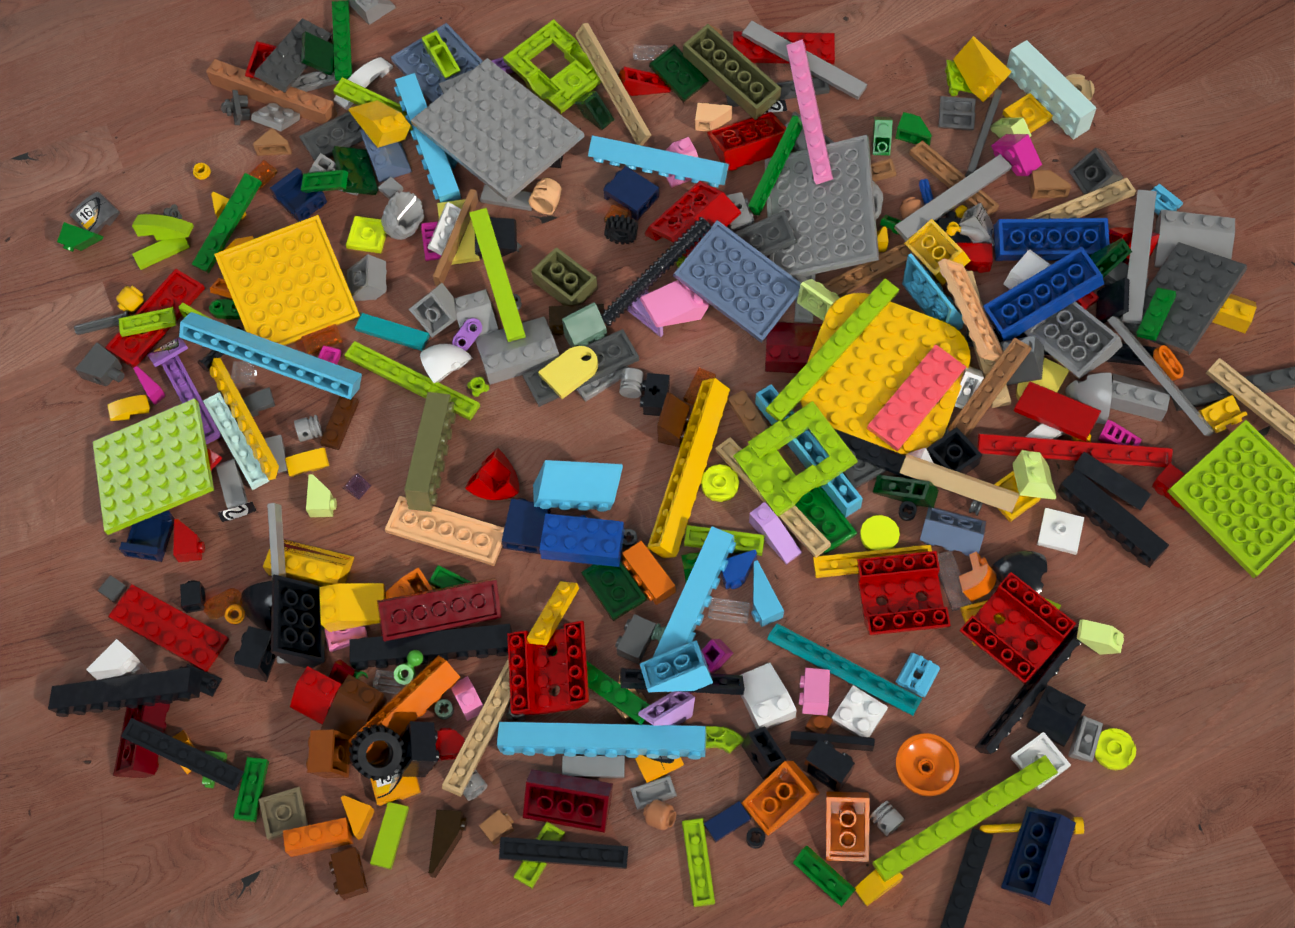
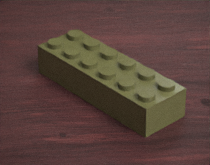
(731, 71)
(429, 452)

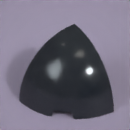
(1026, 565)
(258, 604)

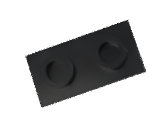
(208, 683)

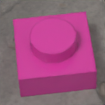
(330, 354)

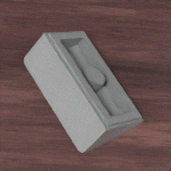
(1085, 739)

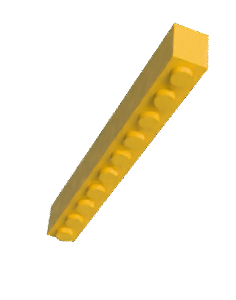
(688, 469)

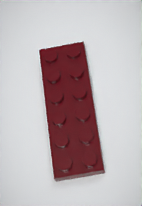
(439, 609)

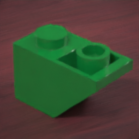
(882, 135)

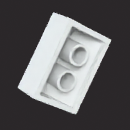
(1026, 267)
(116, 662)

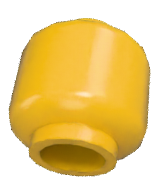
(130, 299)

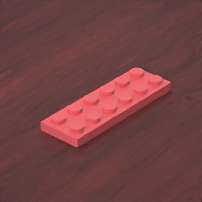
(916, 397)

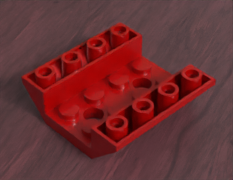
(712, 206)
(898, 581)
(1026, 619)
(536, 673)

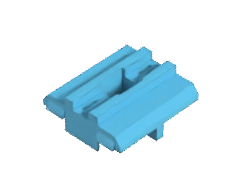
(1171, 201)
(921, 685)

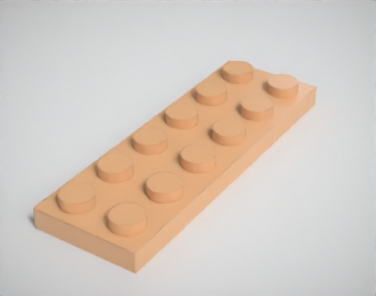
(971, 310)
(447, 532)

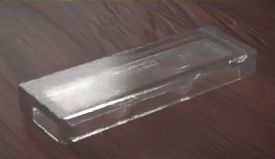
(949, 577)

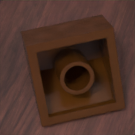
(673, 421)

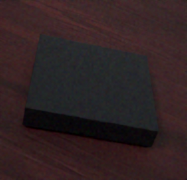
(1113, 300)

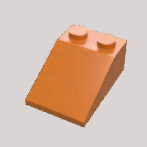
(780, 797)
(847, 826)

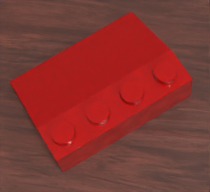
(747, 140)

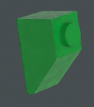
(913, 129)
(77, 238)

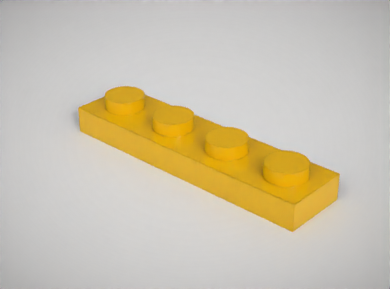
(553, 613)

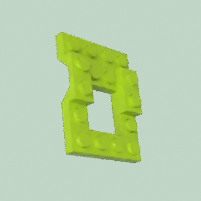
(565, 86)
(771, 472)

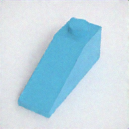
(765, 602)

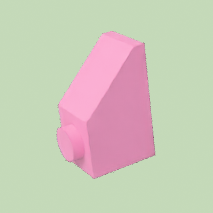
(467, 698)

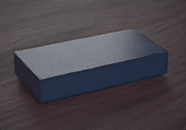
(727, 821)

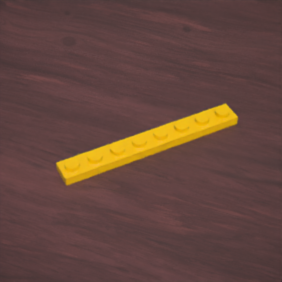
(244, 418)

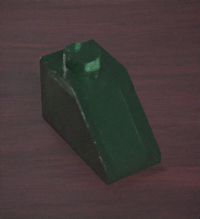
(594, 109)

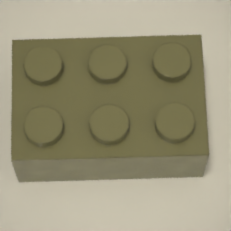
(564, 278)

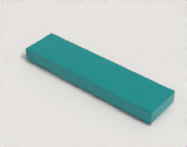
(392, 331)

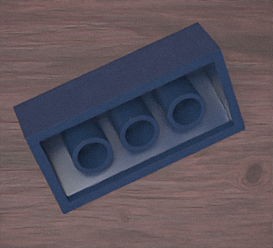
(1038, 855)

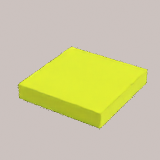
(366, 235)

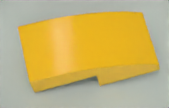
(127, 406)
(307, 461)

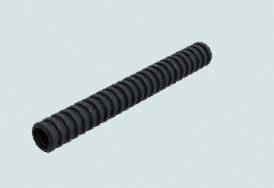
(655, 271)

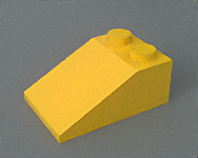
(980, 69)
(381, 122)
(933, 244)
(350, 605)

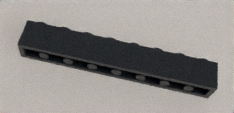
(448, 644)
(125, 692)

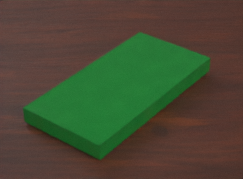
(826, 517)

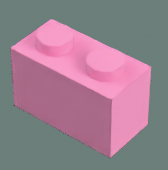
(815, 692)

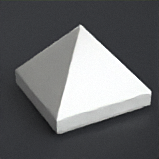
(922, 454)

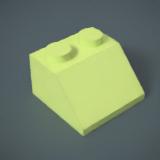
(816, 298)
(1033, 475)

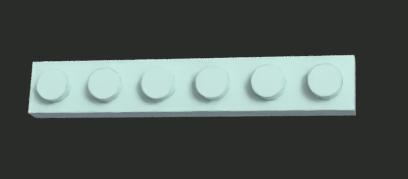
(235, 440)

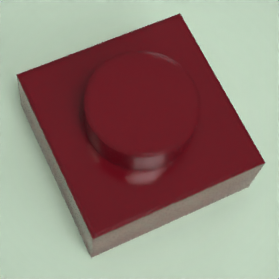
(340, 671)

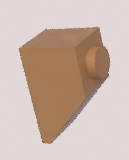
(1048, 185)

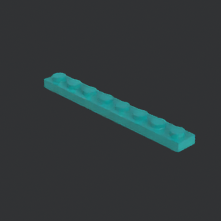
(845, 669)

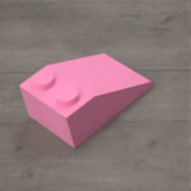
(674, 305)

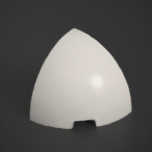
(442, 360)

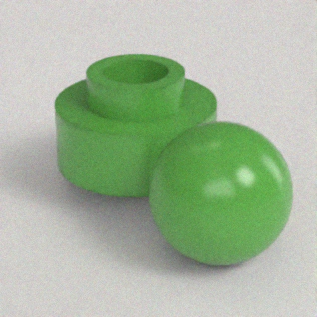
(414, 659)

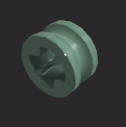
(658, 632)
(444, 702)

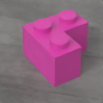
(1019, 152)

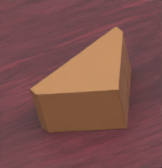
(272, 144)

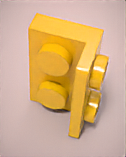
(1222, 413)

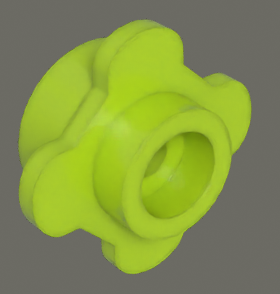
(477, 381)

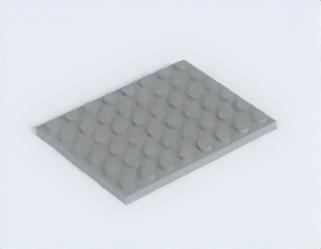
(497, 129)
(829, 219)

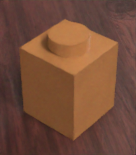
(497, 826)

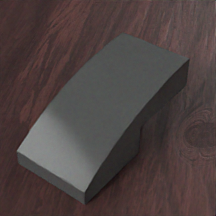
(259, 401)

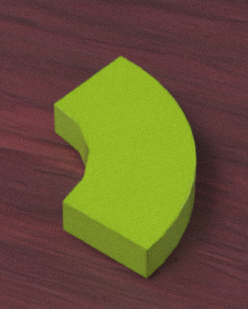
(722, 738)

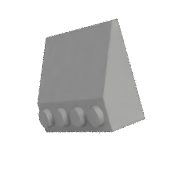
(1200, 231)
(1076, 339)
(515, 358)

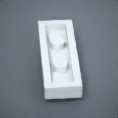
(444, 228)

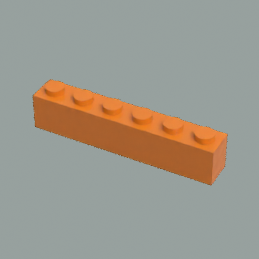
(412, 702)

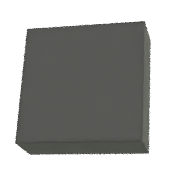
(112, 589)

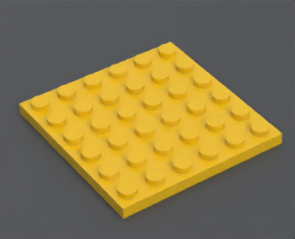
(287, 283)

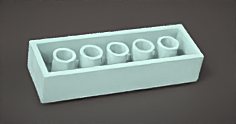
(1057, 94)

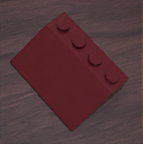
(790, 346)

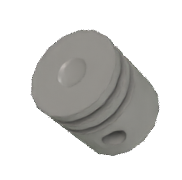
(631, 383)
(308, 428)
(475, 786)
(887, 818)

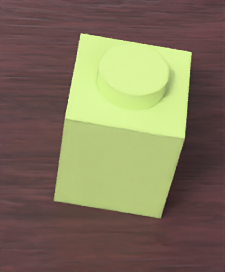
(1010, 126)
(319, 499)
(1100, 637)

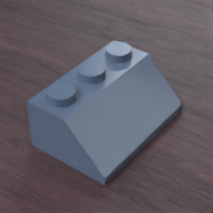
(386, 160)
(953, 531)

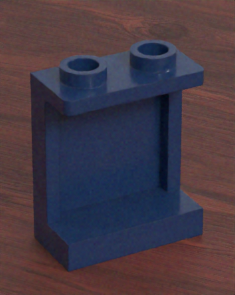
(632, 192)
(295, 201)
(524, 526)
(149, 538)

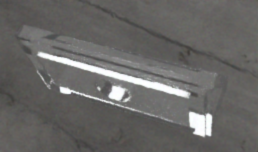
(648, 52)

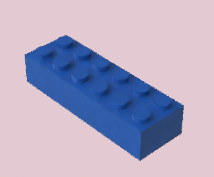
(1048, 237)
(1043, 294)

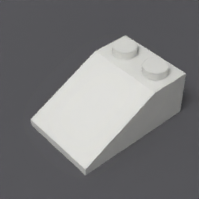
(767, 697)

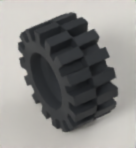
(621, 229)

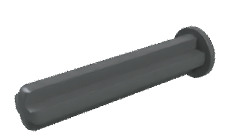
(99, 324)

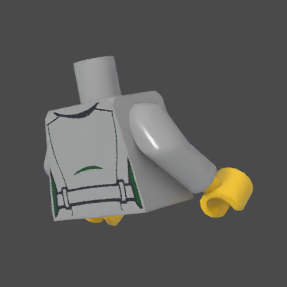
(974, 224)

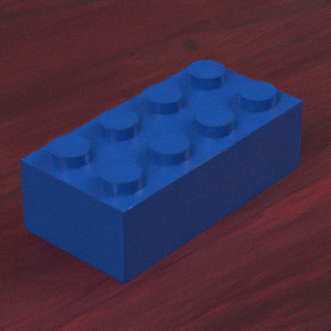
(582, 540)

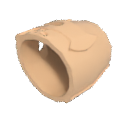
(545, 196)

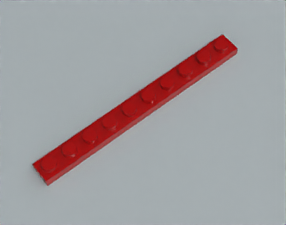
(1073, 449)

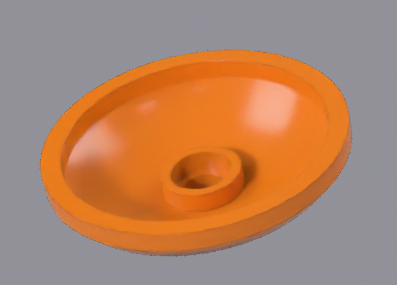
(932, 752)

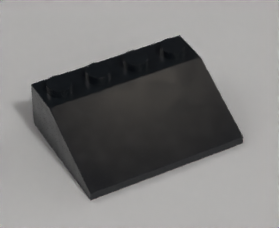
(297, 622)

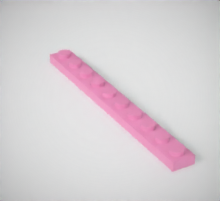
(809, 112)

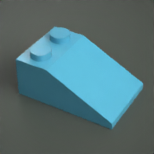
(677, 670)

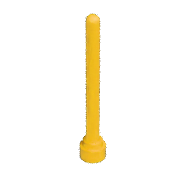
(1005, 828)

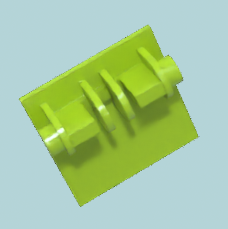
(955, 79)

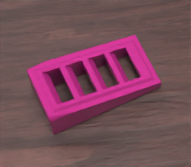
(427, 231)
(151, 388)
(1117, 429)

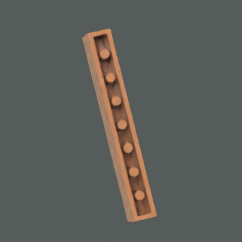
(306, 104)

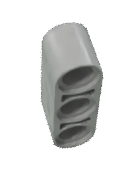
(231, 483)

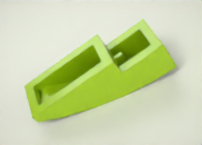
(440, 54)
(161, 226)

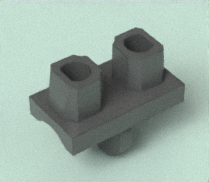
(234, 106)

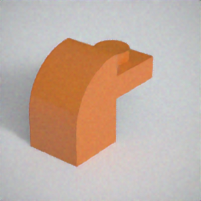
(979, 580)

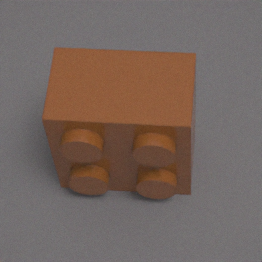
(328, 754)

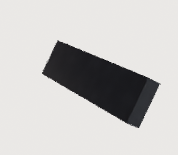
(1112, 481)
(838, 741)

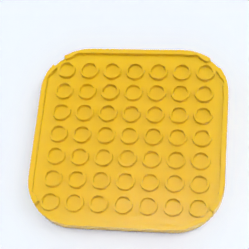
(877, 367)

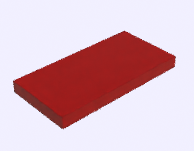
(1057, 411)

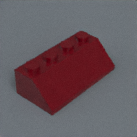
(131, 758)
(567, 800)

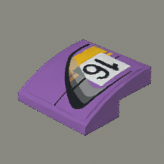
(167, 351)

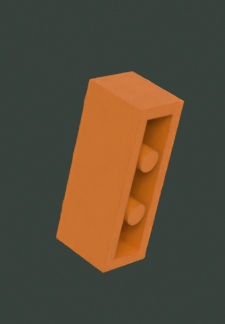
(648, 573)
(317, 837)

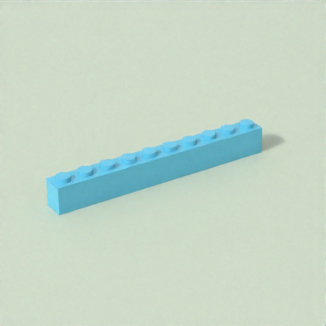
(270, 355)
(602, 739)

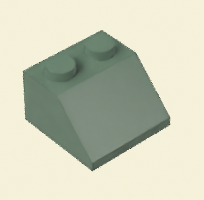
(584, 326)

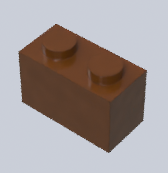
(348, 873)

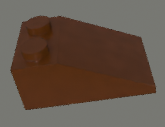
(353, 706)

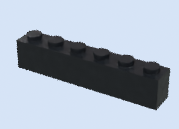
(1112, 518)

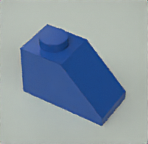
(738, 569)

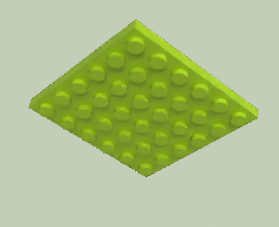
(152, 466)
(1243, 498)

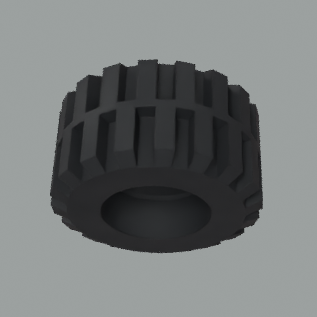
(389, 764)

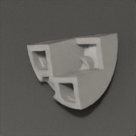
(1093, 392)

